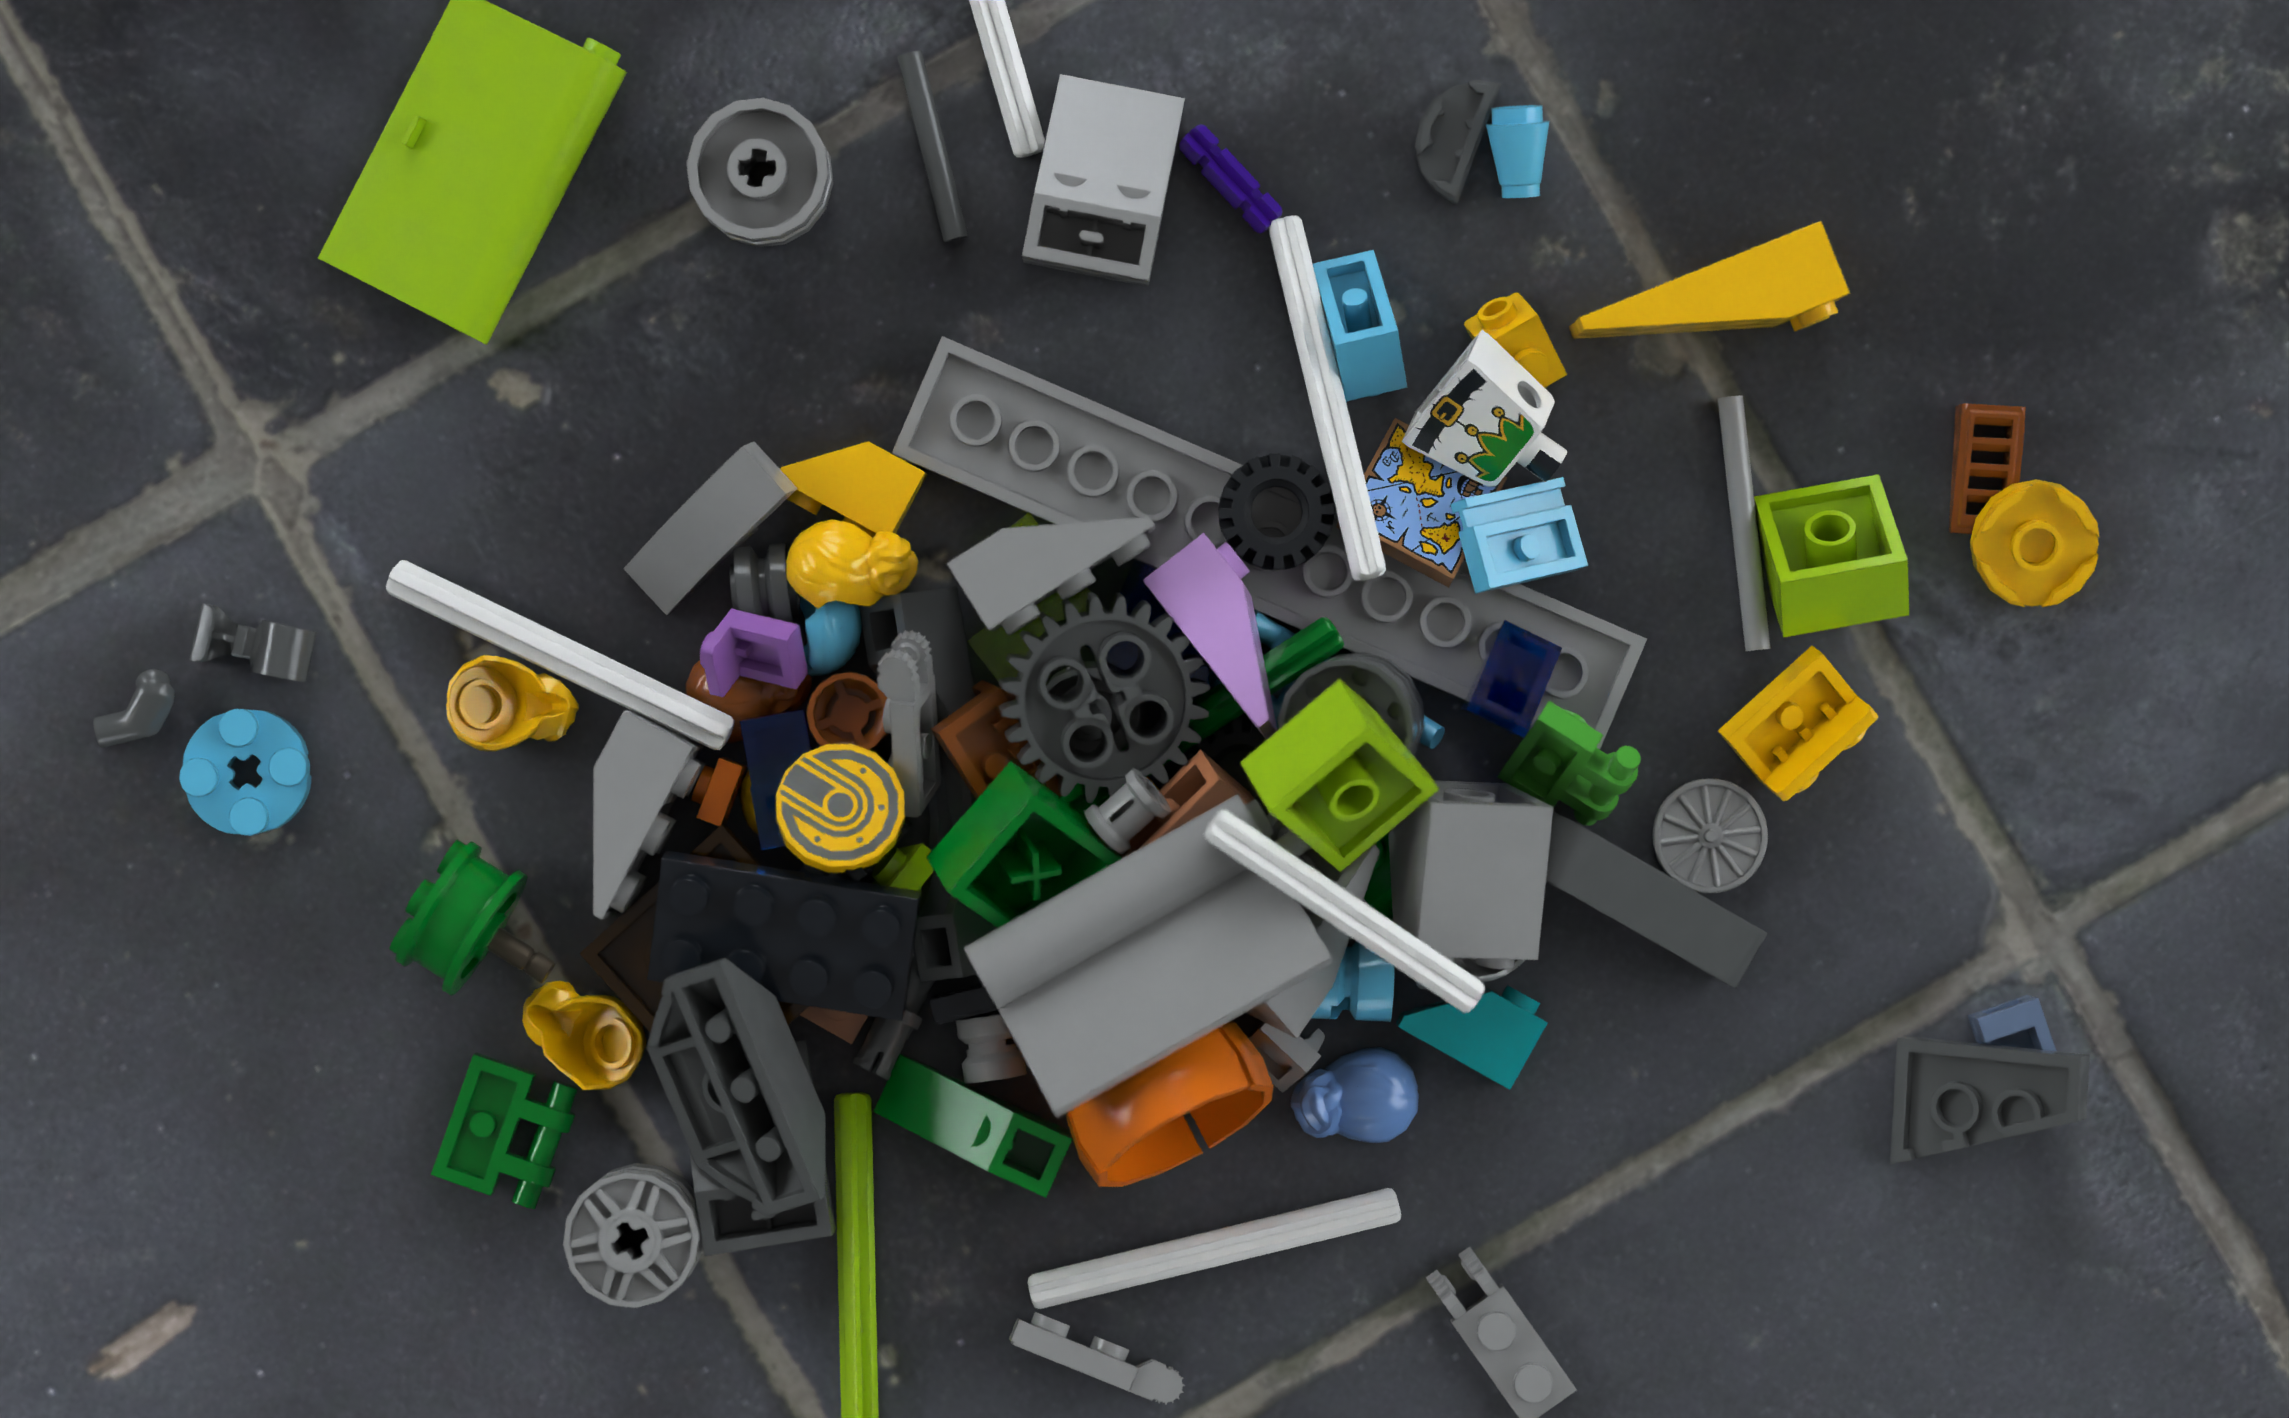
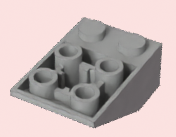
(1103, 180)
(1028, 564)
(632, 795)

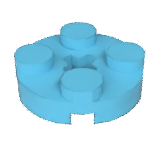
(209, 775)

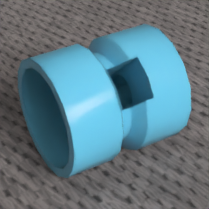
(1361, 986)

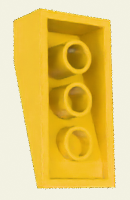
(1758, 288)

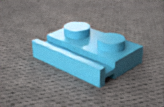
(1519, 535)

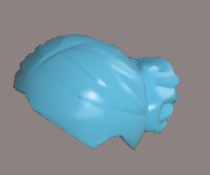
(831, 635)

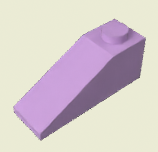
(1217, 614)

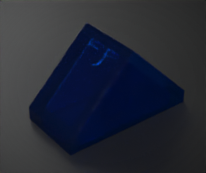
(1512, 679)

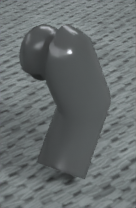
(144, 714)

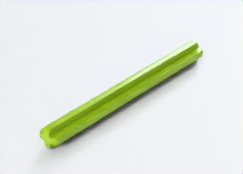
(856, 1255)

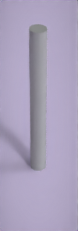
(1744, 523)

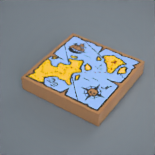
(1414, 509)

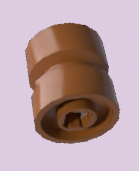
(848, 711)

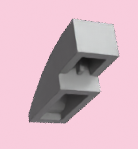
(709, 527)

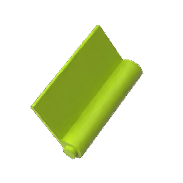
(473, 164)

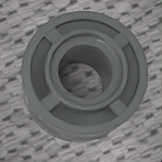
(762, 584)

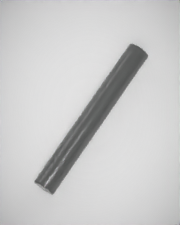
(932, 146)

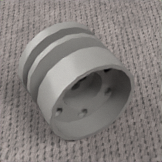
(644, 1198)

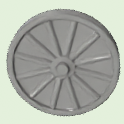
(1710, 835)

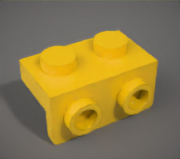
(1798, 725)

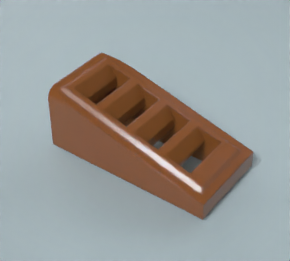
(1964, 443)

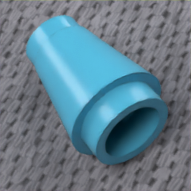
(1518, 148)

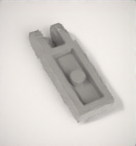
(909, 716)
(1505, 1342)
(1100, 1360)

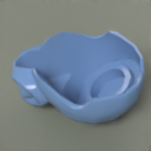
(1359, 1096)

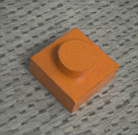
(718, 790)

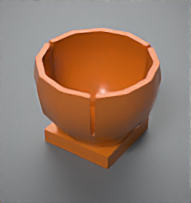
(1141, 1122)

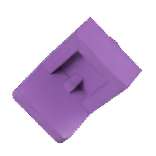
(754, 649)

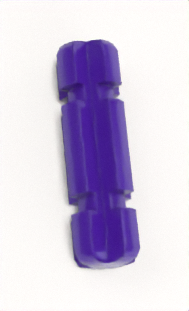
(1230, 178)

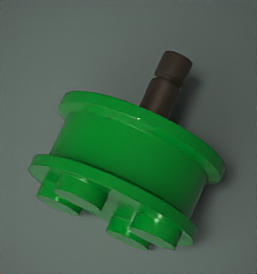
(464, 920)

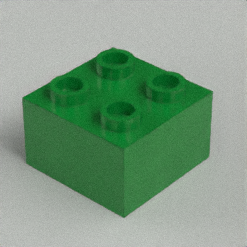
(1017, 848)

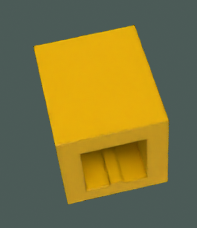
(859, 483)

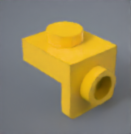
(1521, 334)

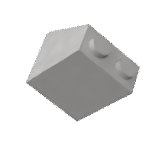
(1473, 872)

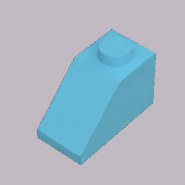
(1361, 325)

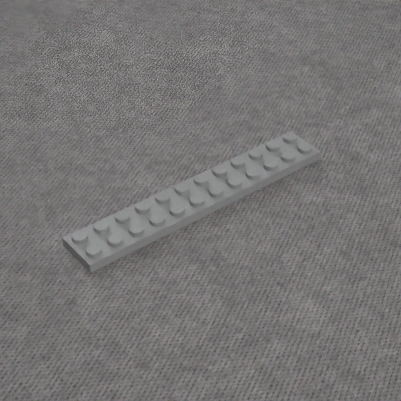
(1091, 464)

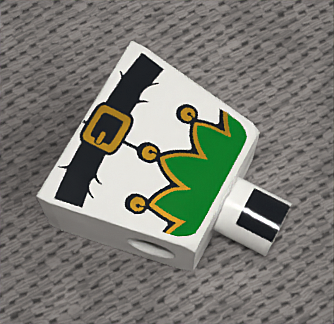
(1486, 417)

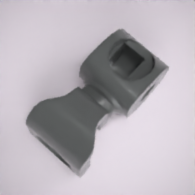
(271, 647)

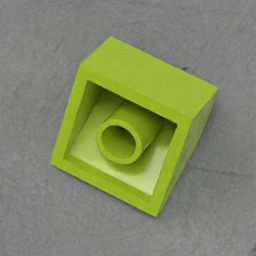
(1832, 555)
(1338, 776)

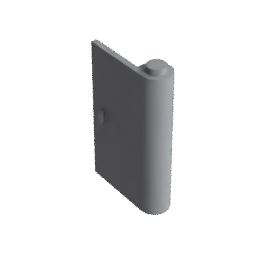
(1144, 959)

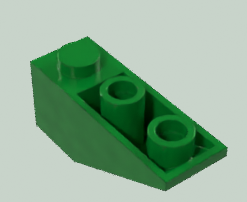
(974, 1125)

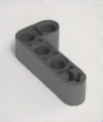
(1650, 902)

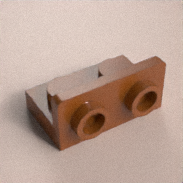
(977, 740)

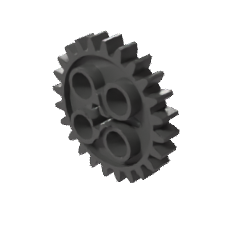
(1051, 719)

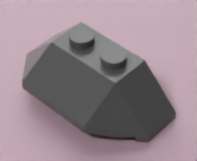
(740, 1087)

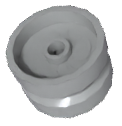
(751, 135)

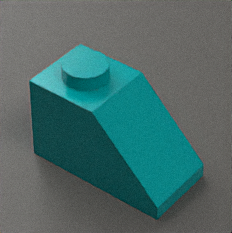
(1489, 1038)

